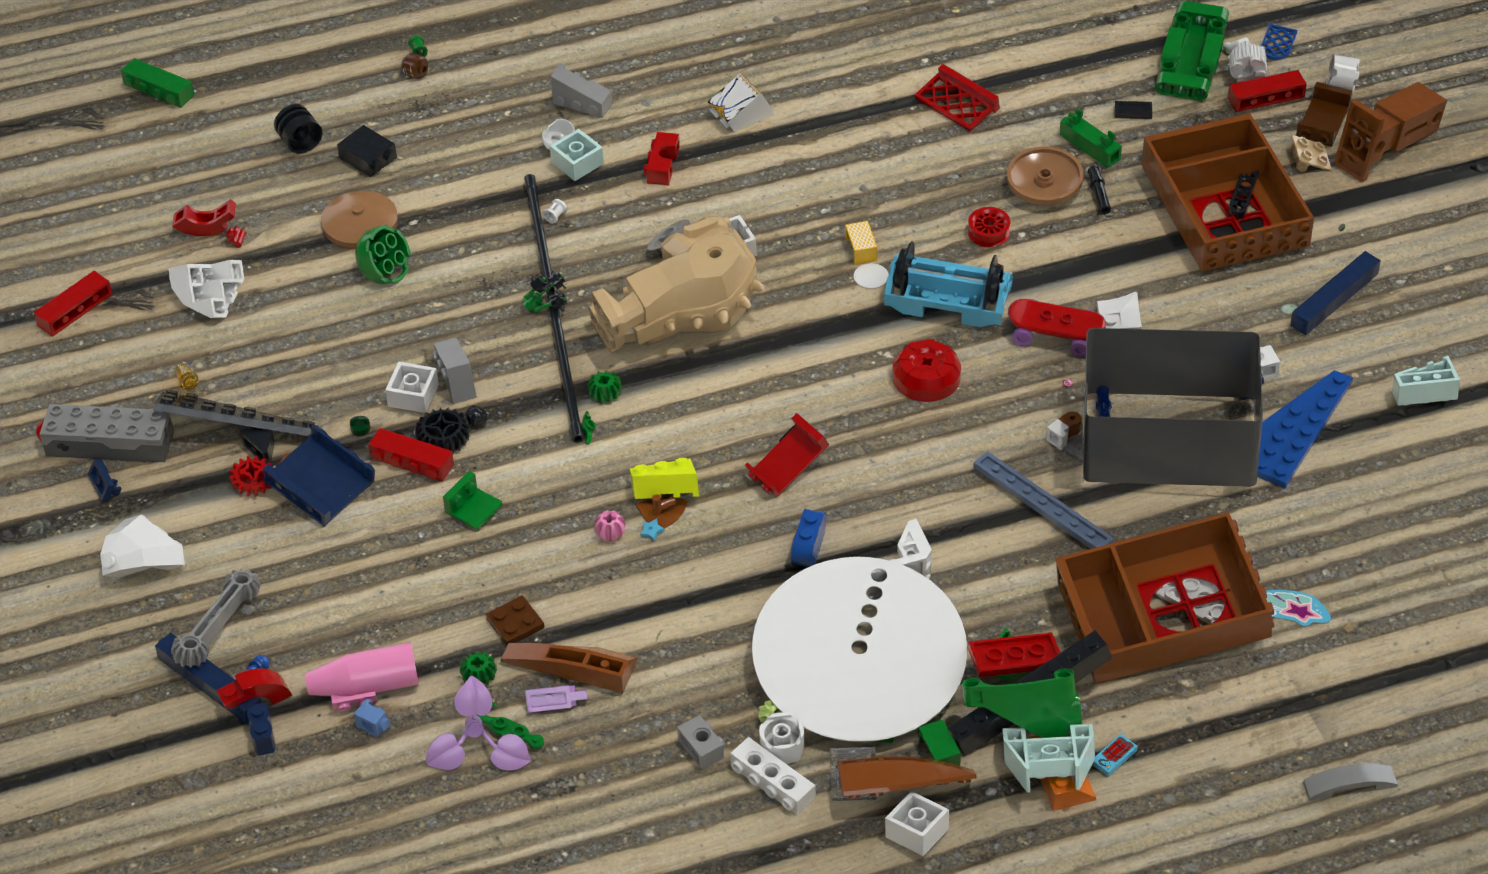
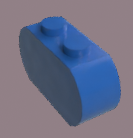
(808, 538)

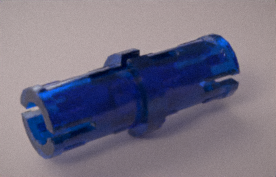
(1103, 397)

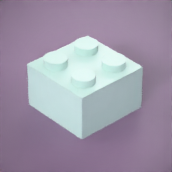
(576, 154)

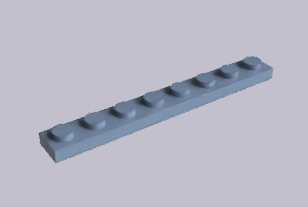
(1042, 501)

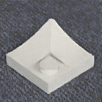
(1121, 312)

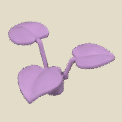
(476, 700)

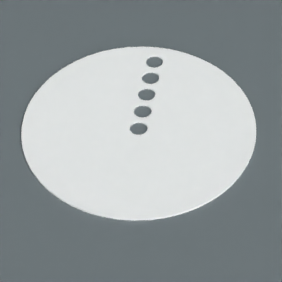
(890, 689)

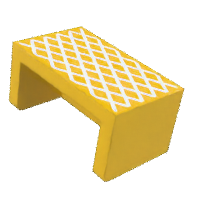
(862, 242)

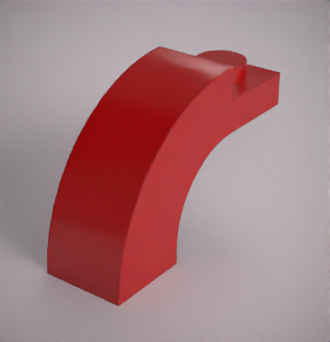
(204, 222)
(254, 684)

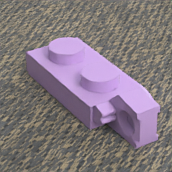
(553, 698)

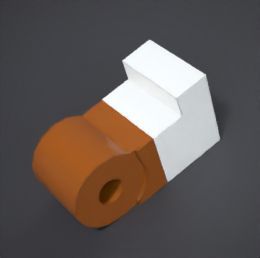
(1063, 428)

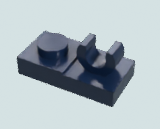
(102, 481)

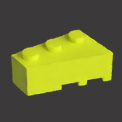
(664, 478)

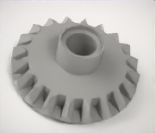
(655, 244)

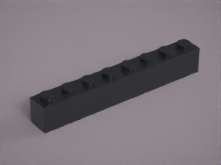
(984, 724)

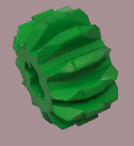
(604, 386)
(479, 666)

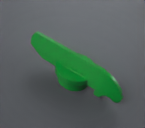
(588, 427)

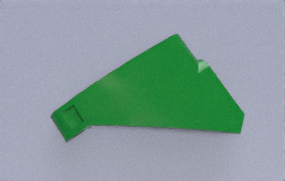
(1037, 706)

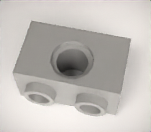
(701, 742)

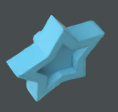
(651, 529)

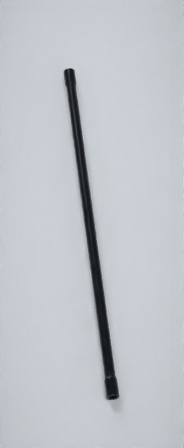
(575, 425)

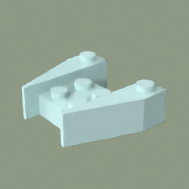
(1049, 756)

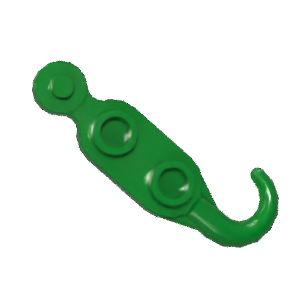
(503, 726)

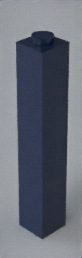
(1335, 293)
(206, 677)

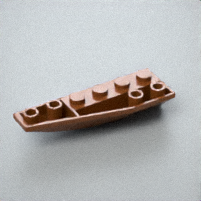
(577, 663)
(896, 773)

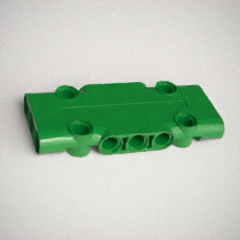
(1192, 50)

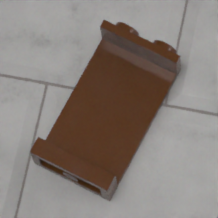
(1325, 114)

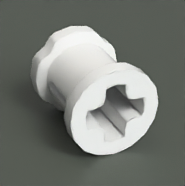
(555, 210)

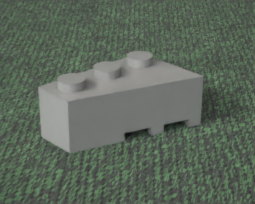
(579, 94)
(454, 369)

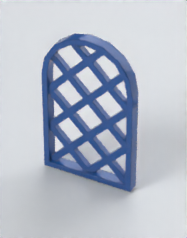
(1285, 30)

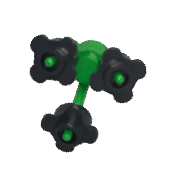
(539, 283)

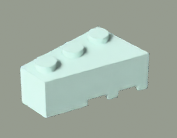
(1426, 384)

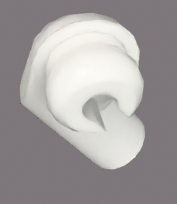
(1229, 46)

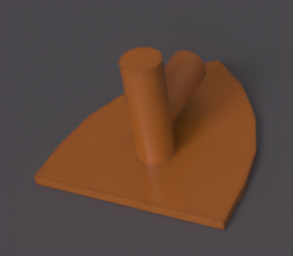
(665, 509)

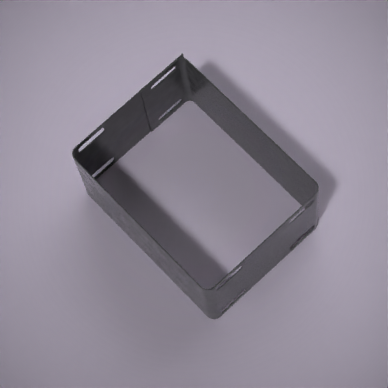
(1164, 447)

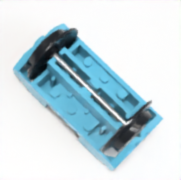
(947, 287)

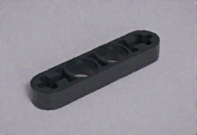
(1241, 190)

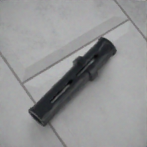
(1097, 184)

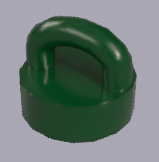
(360, 425)

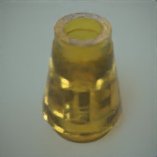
(186, 377)

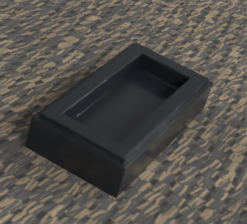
(1133, 109)

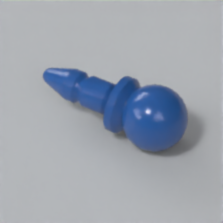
(259, 661)

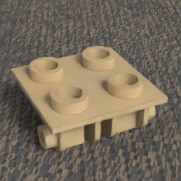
(1309, 153)

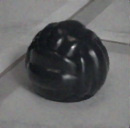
(476, 415)

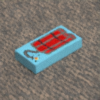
(1114, 755)

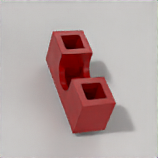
(664, 150)

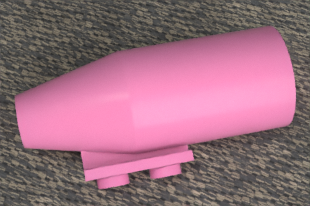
(363, 674)

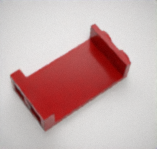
(788, 457)

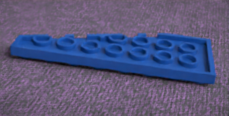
(1296, 426)

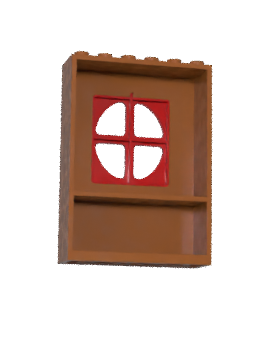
(1203, 167)
(1114, 585)

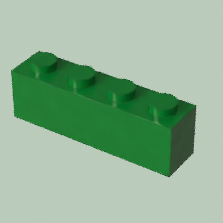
(157, 82)

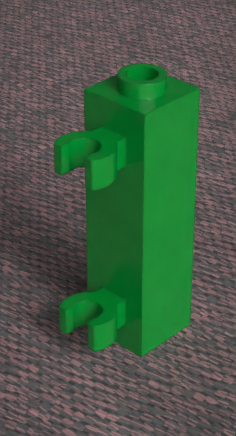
(1090, 139)

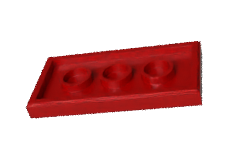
(1012, 654)

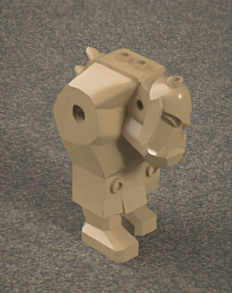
(695, 289)

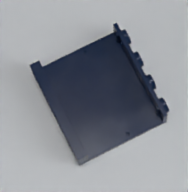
(320, 476)

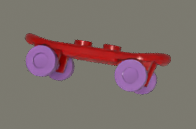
(1054, 321)

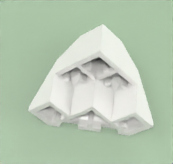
(207, 286)
(137, 547)

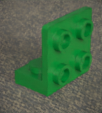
(470, 503)

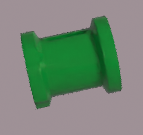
(419, 45)

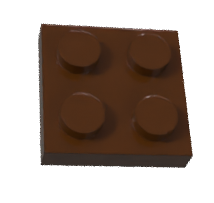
(515, 620)

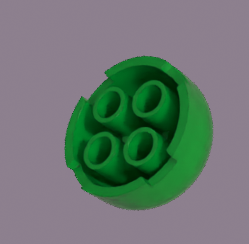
(381, 251)

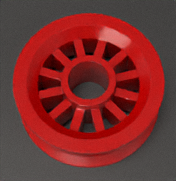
(989, 226)

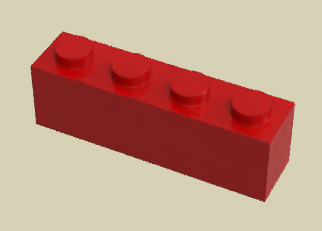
(1267, 91)
(73, 303)
(411, 454)

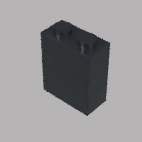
(367, 150)

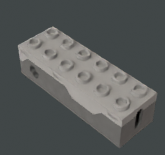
(106, 433)

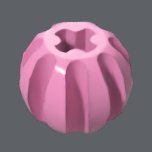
(609, 525)

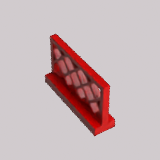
(967, 89)

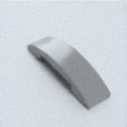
(1349, 777)

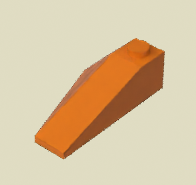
(1063, 792)

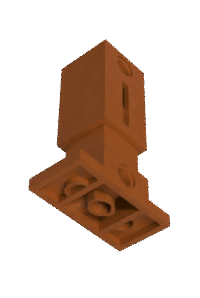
(1391, 125)

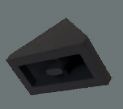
(259, 443)

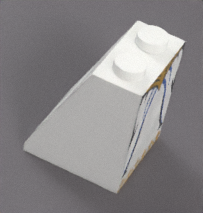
(739, 104)

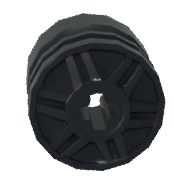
(298, 128)

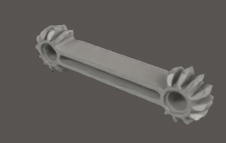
(194, 648)

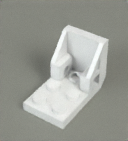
(913, 553)

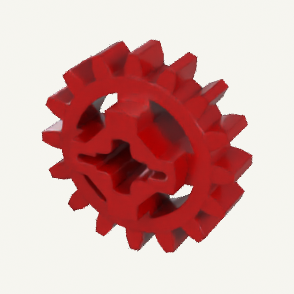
(248, 476)

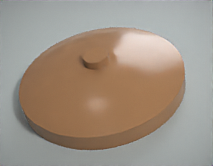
(1045, 175)
(354, 213)

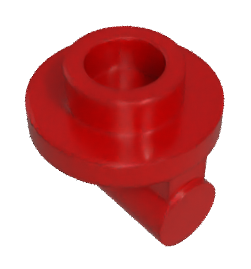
(235, 236)

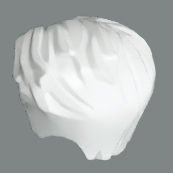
(556, 131)

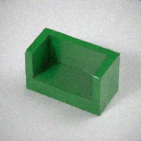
(939, 742)

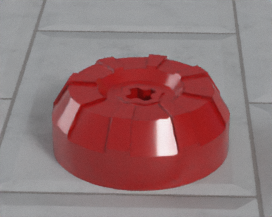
(926, 371)

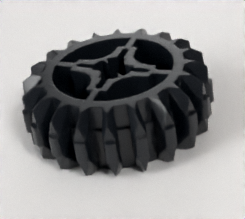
(454, 426)

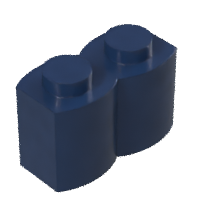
(261, 729)

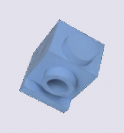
(371, 719)

